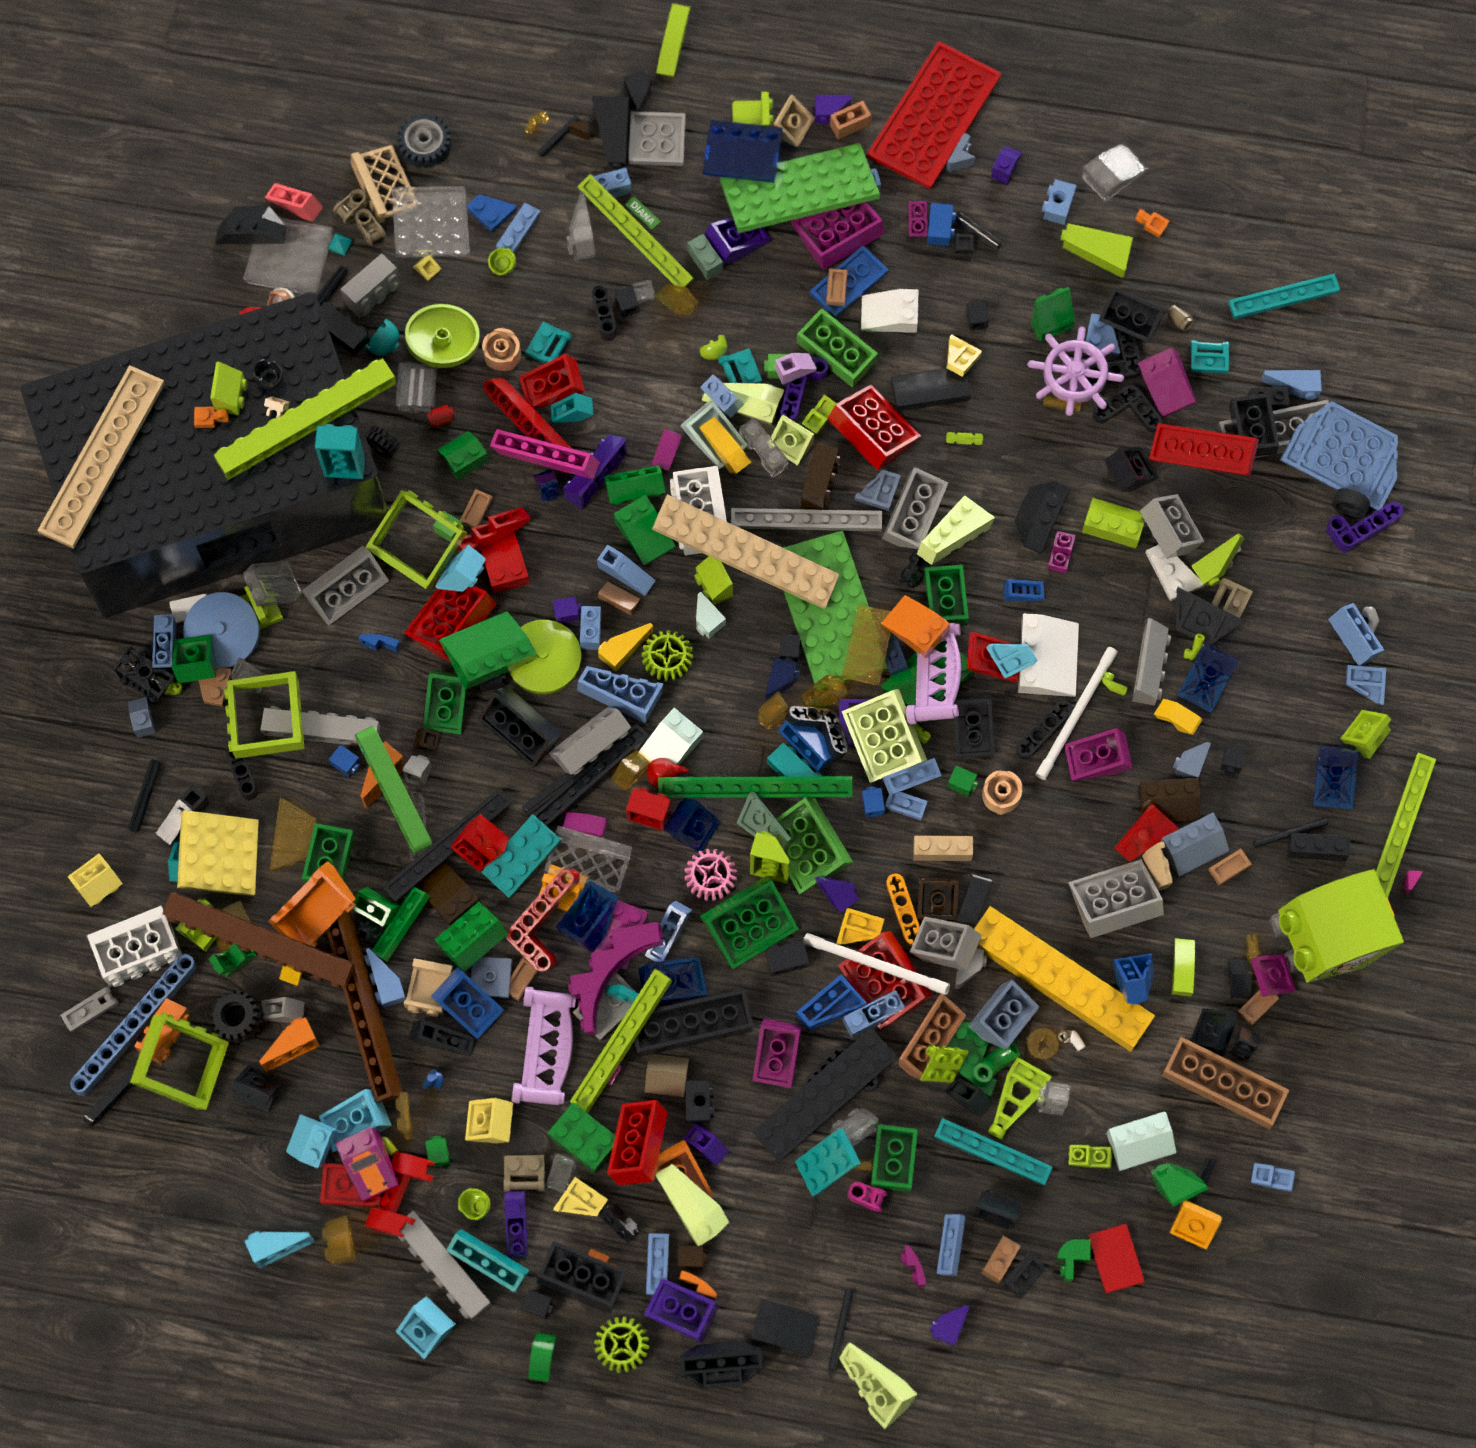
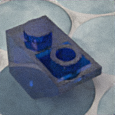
(547, 485)

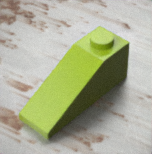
(1217, 562)

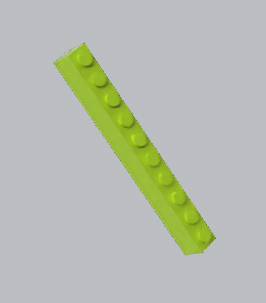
(305, 418)

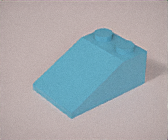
(355, 1116)
(272, 1246)

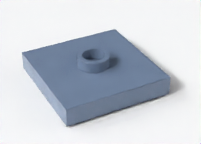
(493, 976)

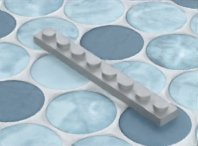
(806, 519)

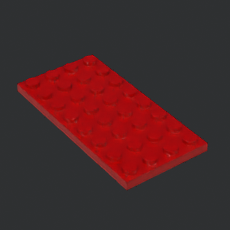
(934, 115)

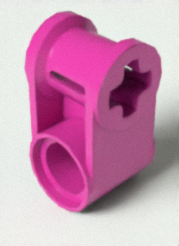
(868, 1196)

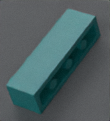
(488, 1260)

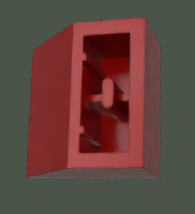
(480, 842)

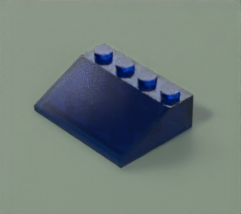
(743, 151)

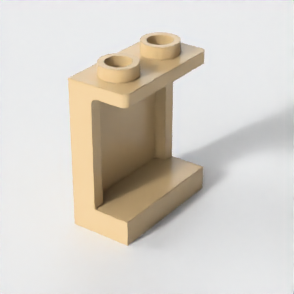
(424, 982)

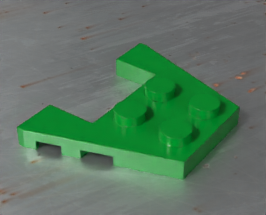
(968, 1040)

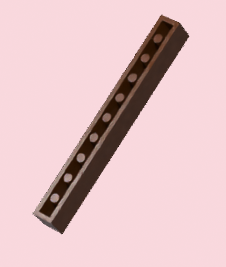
(259, 939)
(365, 1012)

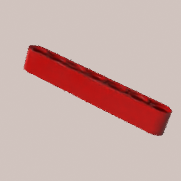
(521, 412)

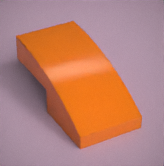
(703, 1288)

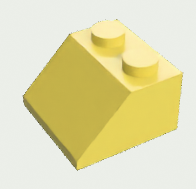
(95, 880)
(489, 1121)

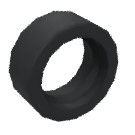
(1350, 503)

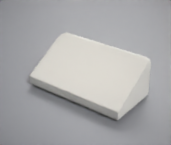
(182, 606)

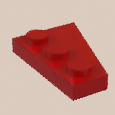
(1145, 833)

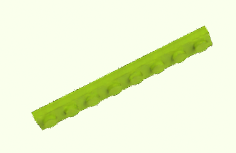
(635, 232)
(1404, 821)
(621, 1040)

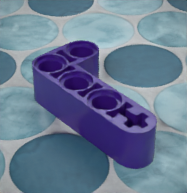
(798, 390)
(1367, 524)

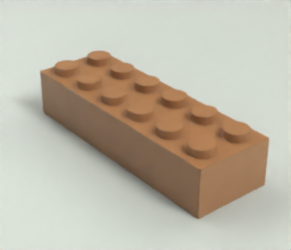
(1225, 1083)

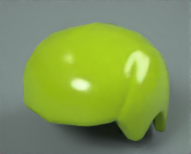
(502, 261)
(715, 349)
(474, 1204)

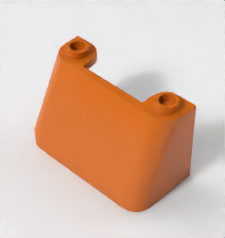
(314, 906)

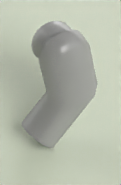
(1372, 616)

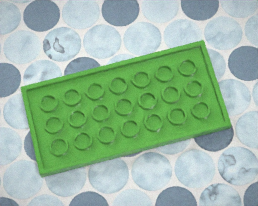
(802, 188)
(828, 631)

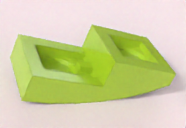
(818, 416)

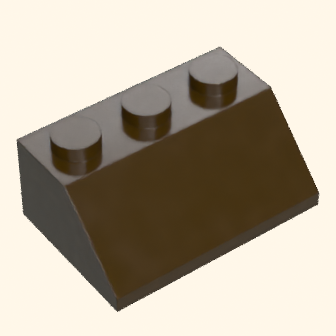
(1174, 798)

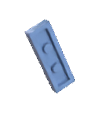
(519, 228)
(912, 776)
(951, 1245)
(657, 1261)

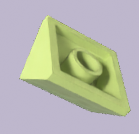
(792, 439)

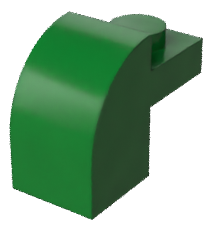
(231, 960)
(1073, 1251)
(541, 1357)

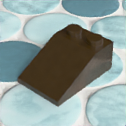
(448, 893)

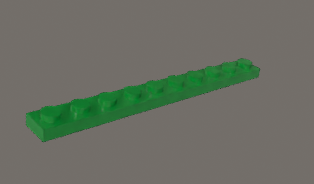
(763, 787)

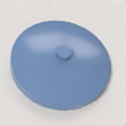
(230, 623)

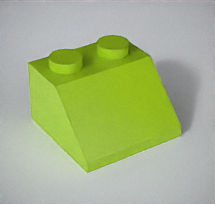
(228, 389)
(714, 580)

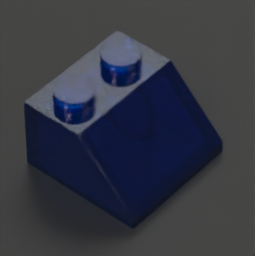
(692, 824)

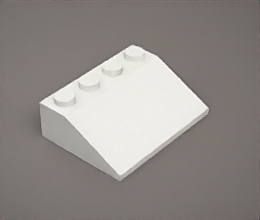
(1056, 649)

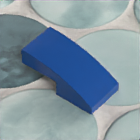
(374, 642)

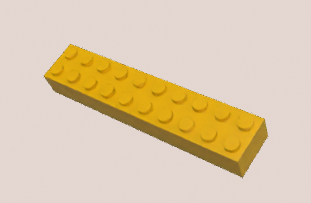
(1062, 979)

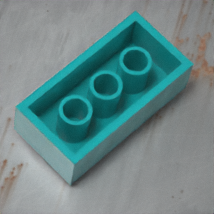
(340, 451)

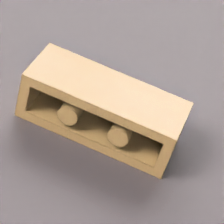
(942, 848)

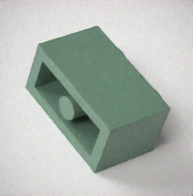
(705, 257)

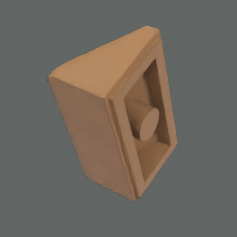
(618, 598)

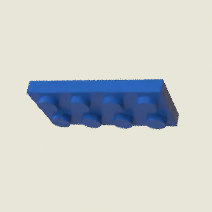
(862, 274)

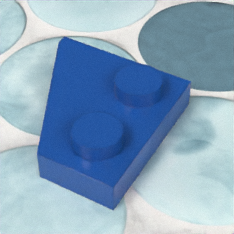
(490, 211)

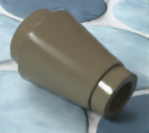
(1181, 318)

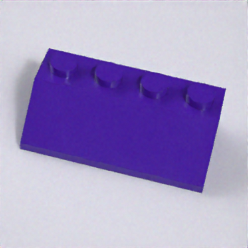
(609, 454)

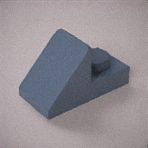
(960, 157)

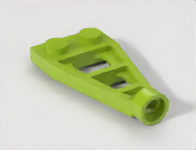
(1026, 1075)

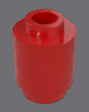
(441, 416)

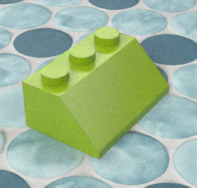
(1114, 523)

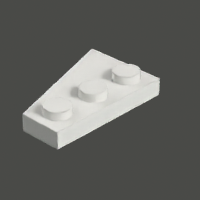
(1172, 573)

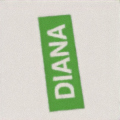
(643, 213)

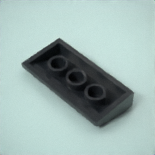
(929, 389)

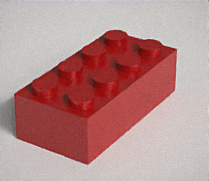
(637, 1142)

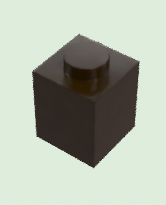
(692, 1257)

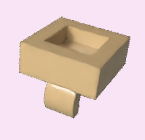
(276, 404)

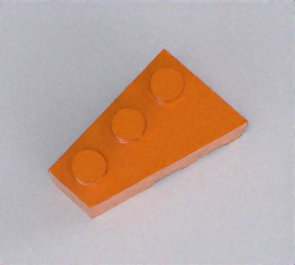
(167, 1036)

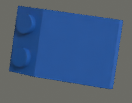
(467, 1002)

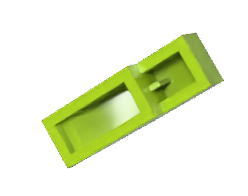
(1183, 967)

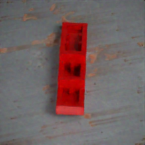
(496, 529)

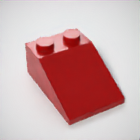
(552, 382)
(505, 564)

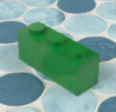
(634, 484)

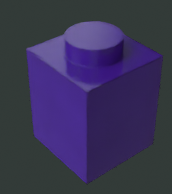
(566, 610)

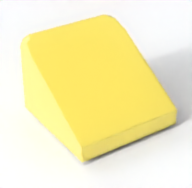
(427, 267)

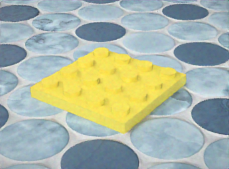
(217, 853)

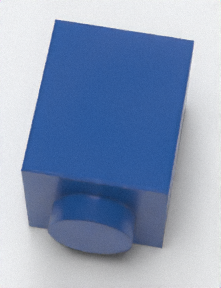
(345, 761)
(873, 802)

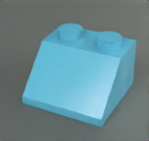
(461, 570)
(311, 1141)
(425, 1327)

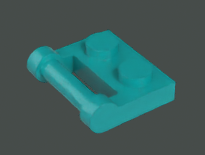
(544, 340)
(1209, 362)
(745, 366)

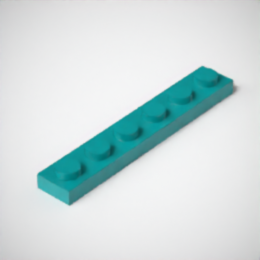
(1284, 296)
(993, 1152)

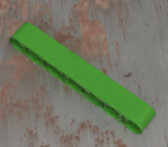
(393, 789)

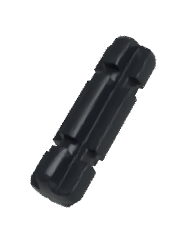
(1205, 1171)

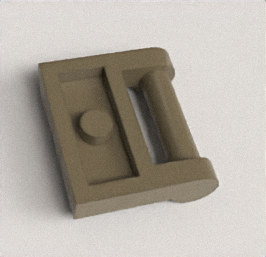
(1237, 600)
(524, 1167)

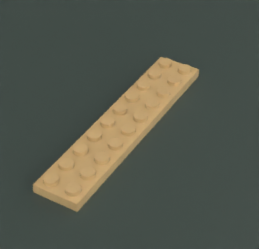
(101, 457)
(745, 551)

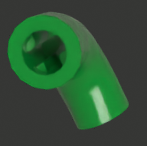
(995, 1062)

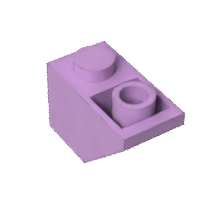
(794, 366)

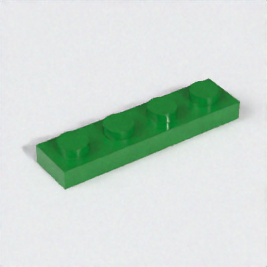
(400, 924)

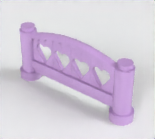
(927, 707)
(532, 1087)

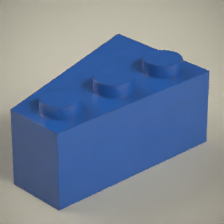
(1134, 977)
(830, 1004)

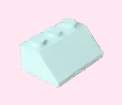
(1141, 1141)

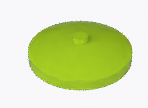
(442, 335)
(555, 660)

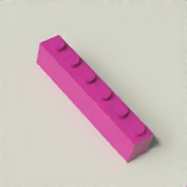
(545, 454)

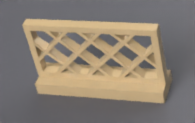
(368, 184)

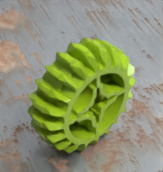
(649, 654)
(627, 1337)

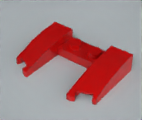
(385, 1218)

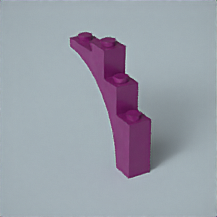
(604, 964)

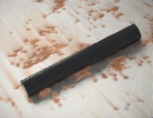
(551, 142)

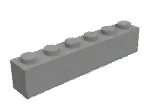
(316, 726)
(445, 1268)

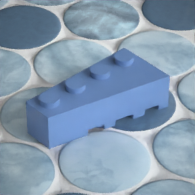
(626, 694)

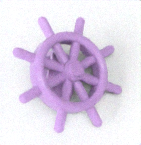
(1074, 371)

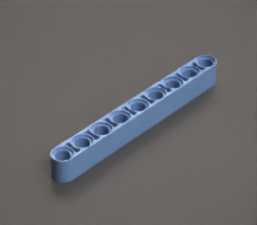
(132, 1034)

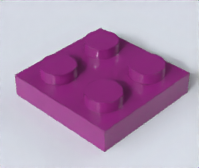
(1273, 975)

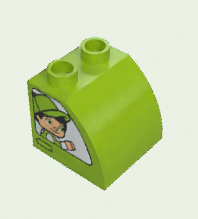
(1340, 926)

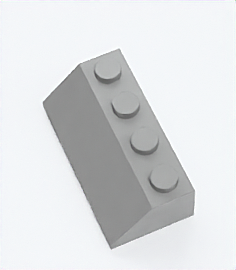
(915, 509)
(345, 585)
(1150, 663)
(590, 740)

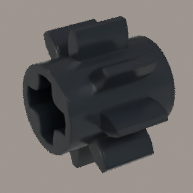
(368, 931)

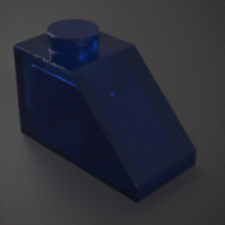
(781, 677)

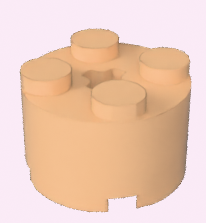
(494, 355)
(1006, 782)

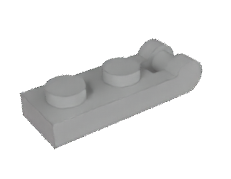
(89, 1009)

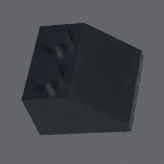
(1130, 468)

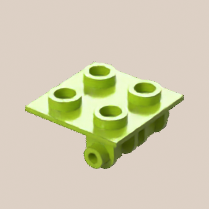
(943, 1063)

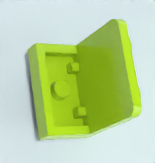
(754, 111)

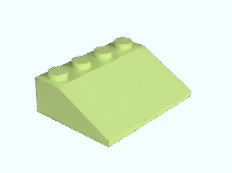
(883, 735)

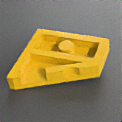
(859, 927)

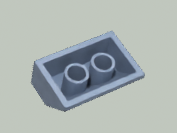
(1195, 844)
(1004, 1015)

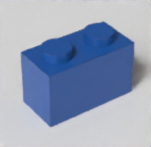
(940, 224)

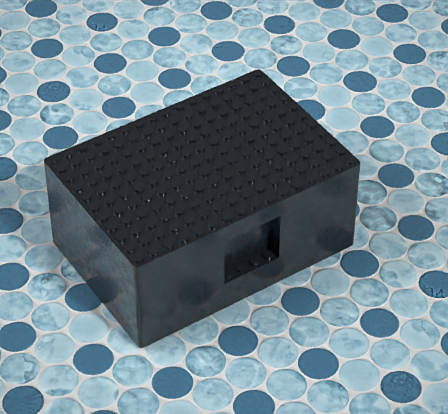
(170, 509)

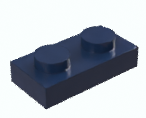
(895, 657)

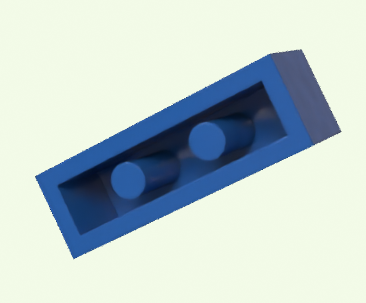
(808, 743)

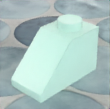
(708, 618)

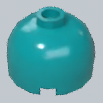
(384, 339)

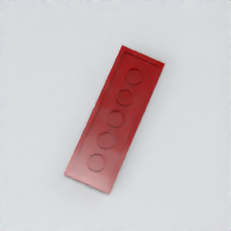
(1204, 449)

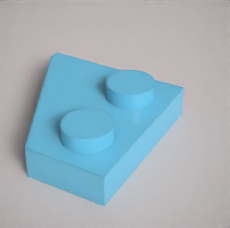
(1011, 657)

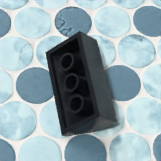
(519, 725)
(581, 1277)

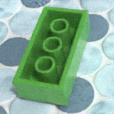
(838, 346)

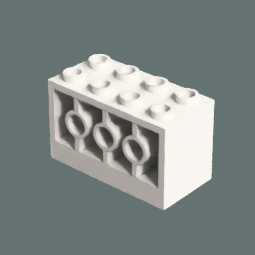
(699, 489)
(135, 947)

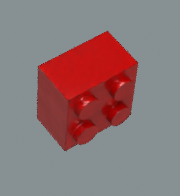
(648, 808)

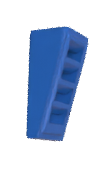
(1015, 596)

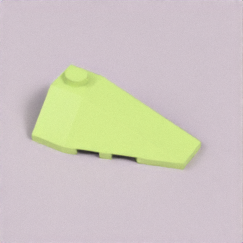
(758, 400)
(695, 1208)
(882, 1389)

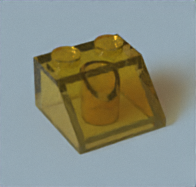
(339, 1241)

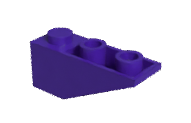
(516, 1223)

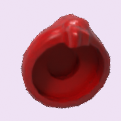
(663, 768)

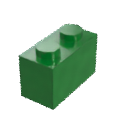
(375, 906)

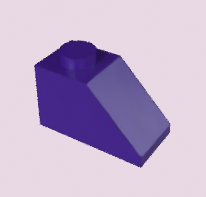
(829, 104)
(1005, 164)
(838, 892)
(706, 1144)
(949, 1326)

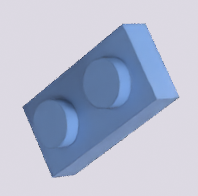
(906, 805)

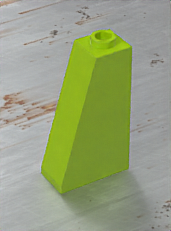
(1099, 247)

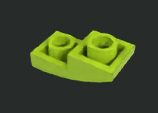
(1090, 1156)

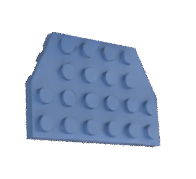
(1345, 453)

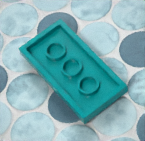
(522, 856)
(827, 1162)

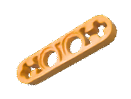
(902, 910)

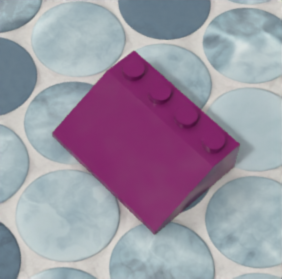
(839, 232)

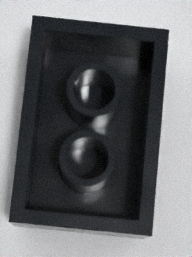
(1254, 418)

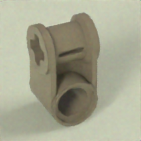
(348, 207)
(371, 229)

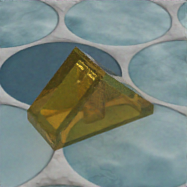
(630, 770)

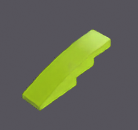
(673, 40)

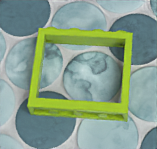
(387, 522)
(272, 746)
(211, 1070)

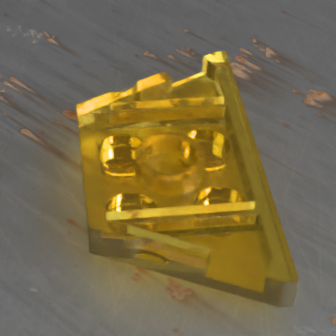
(291, 835)

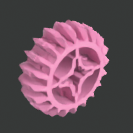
(717, 878)

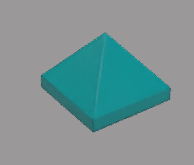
(340, 244)

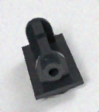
(910, 573)
(613, 1215)

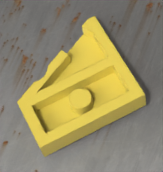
(961, 356)
(581, 1199)

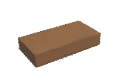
(836, 287)
(476, 509)
(1229, 867)
(521, 978)
(1257, 1007)

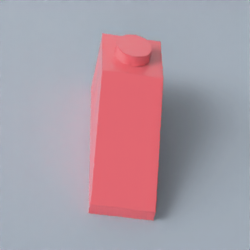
(295, 201)

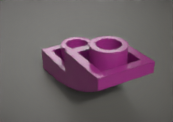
(917, 218)
(666, 449)
(1061, 552)
(585, 823)
(910, 1259)

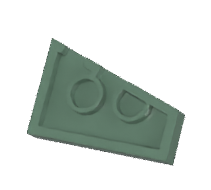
(757, 818)

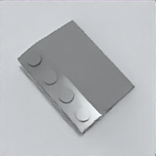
(1116, 898)

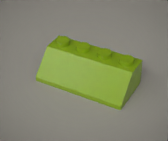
(768, 858)

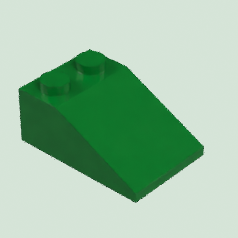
(636, 525)
(445, 702)

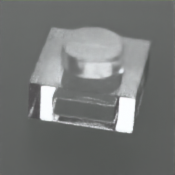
(644, 291)

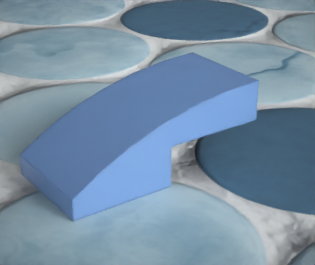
(1273, 1177)

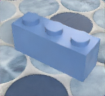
(1356, 634)

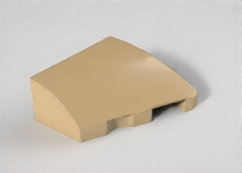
(1158, 866)

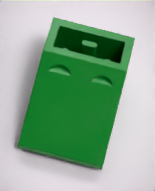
(1053, 314)

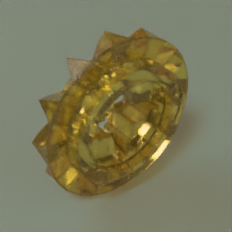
(1051, 1041)

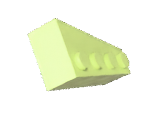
(955, 529)

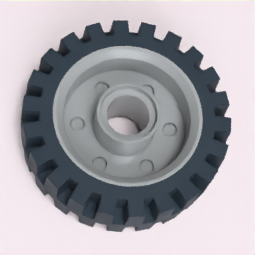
(427, 152)

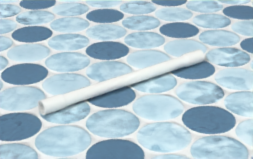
(1048, 762)
(931, 983)

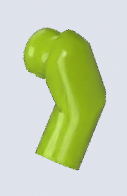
(1113, 686)

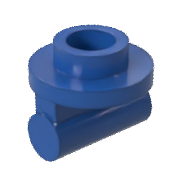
(434, 1079)

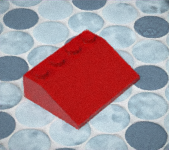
(873, 426)
(448, 613)
(874, 984)

